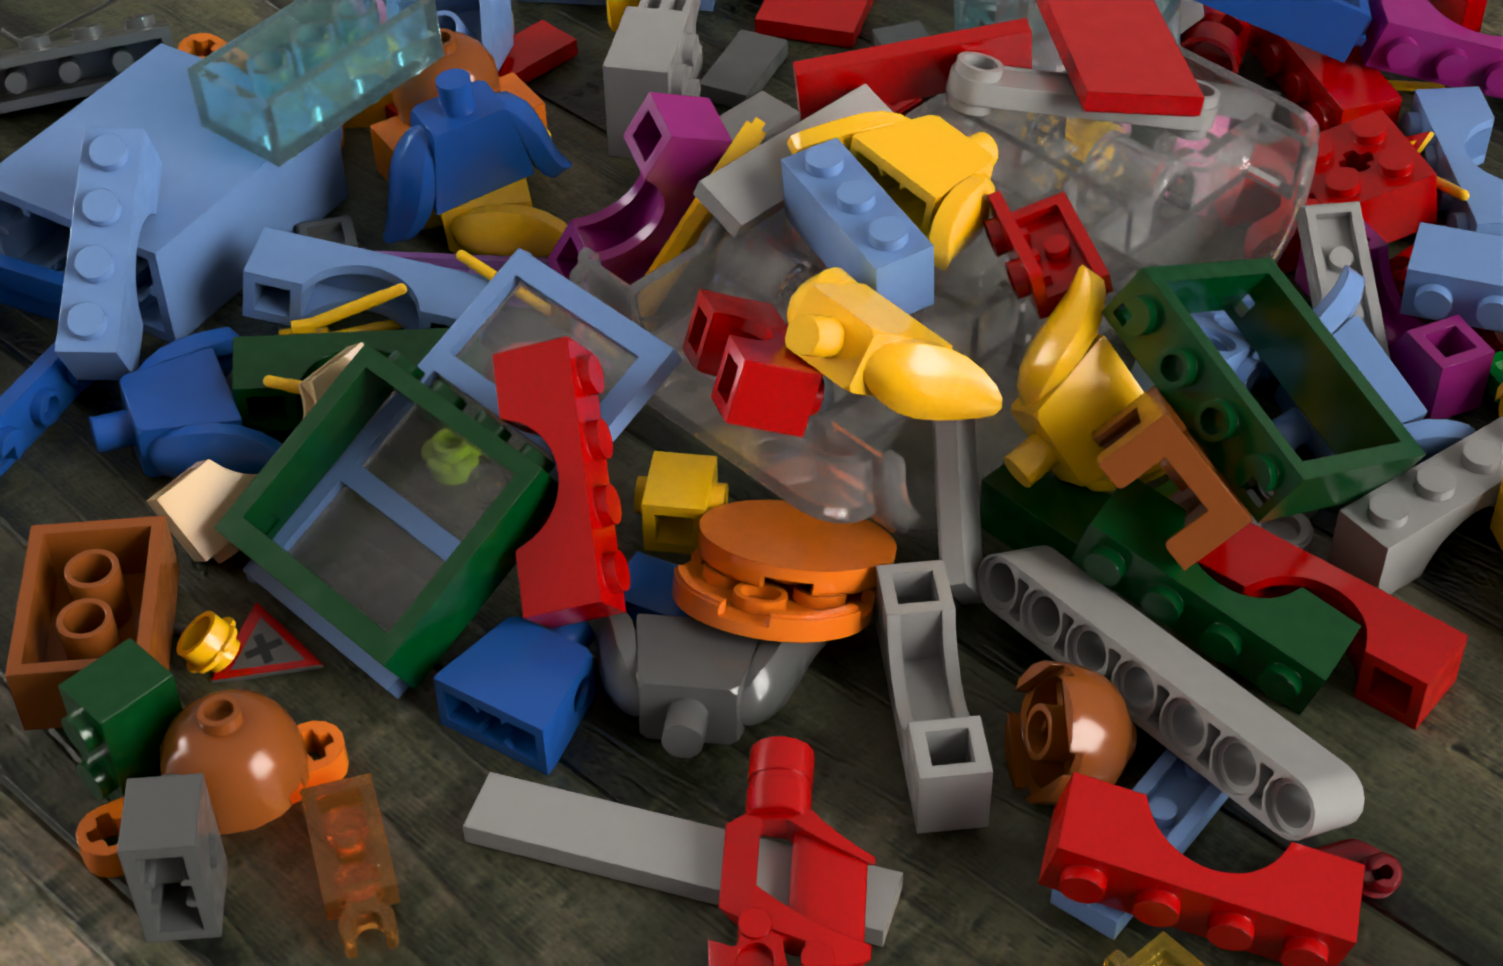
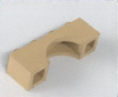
(207, 490)

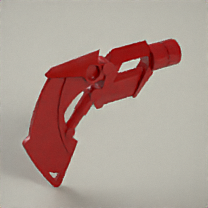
(826, 874)

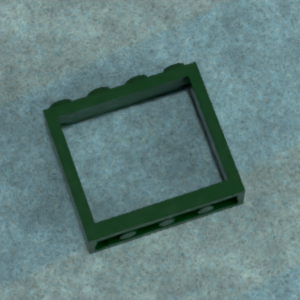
(1223, 414)
(469, 572)

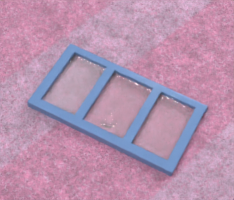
(415, 488)

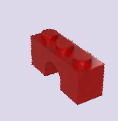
(757, 376)

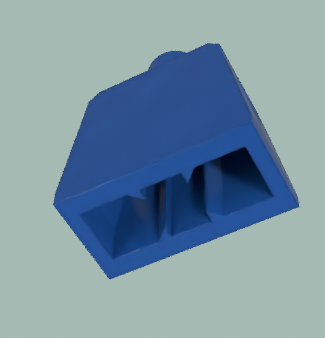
(520, 690)

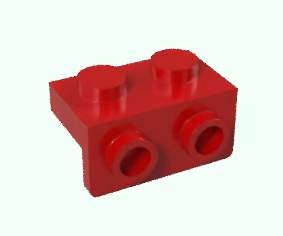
(1043, 248)

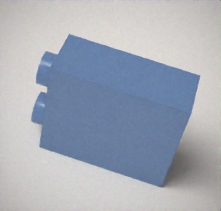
(208, 201)

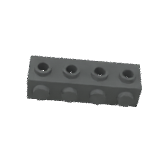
(75, 66)

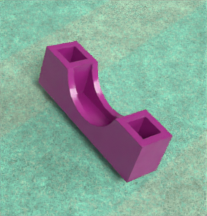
(1426, 45)
(675, 147)
(1439, 360)

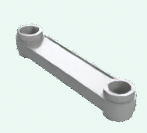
(984, 83)

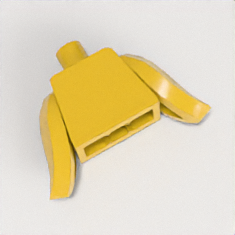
(925, 169)
(500, 224)
(884, 352)
(1068, 389)

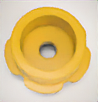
(208, 643)

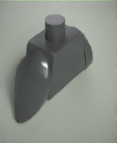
(694, 679)

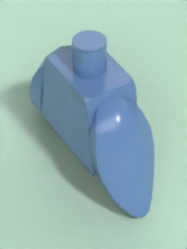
(1337, 314)

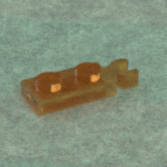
(352, 859)

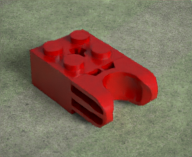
(1378, 167)

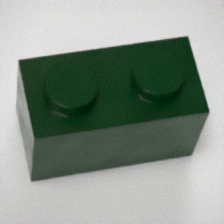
(119, 717)

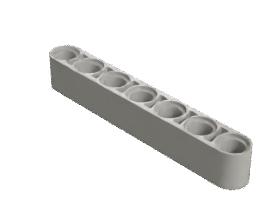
(1175, 694)

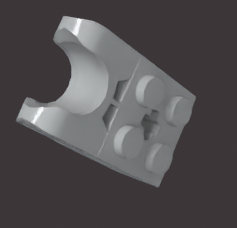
(650, 53)

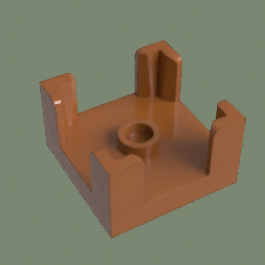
(1153, 433)

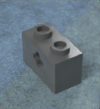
(173, 857)

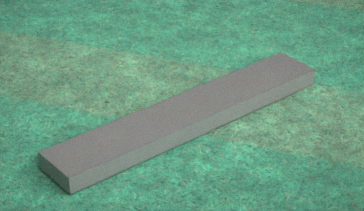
(639, 846)

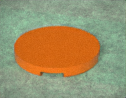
(793, 548)
(769, 612)

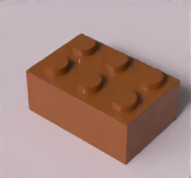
(82, 597)

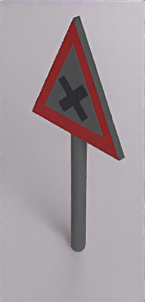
(263, 650)

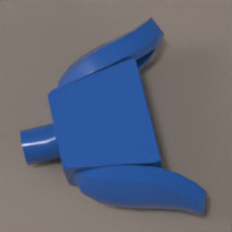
(463, 149)
(184, 411)

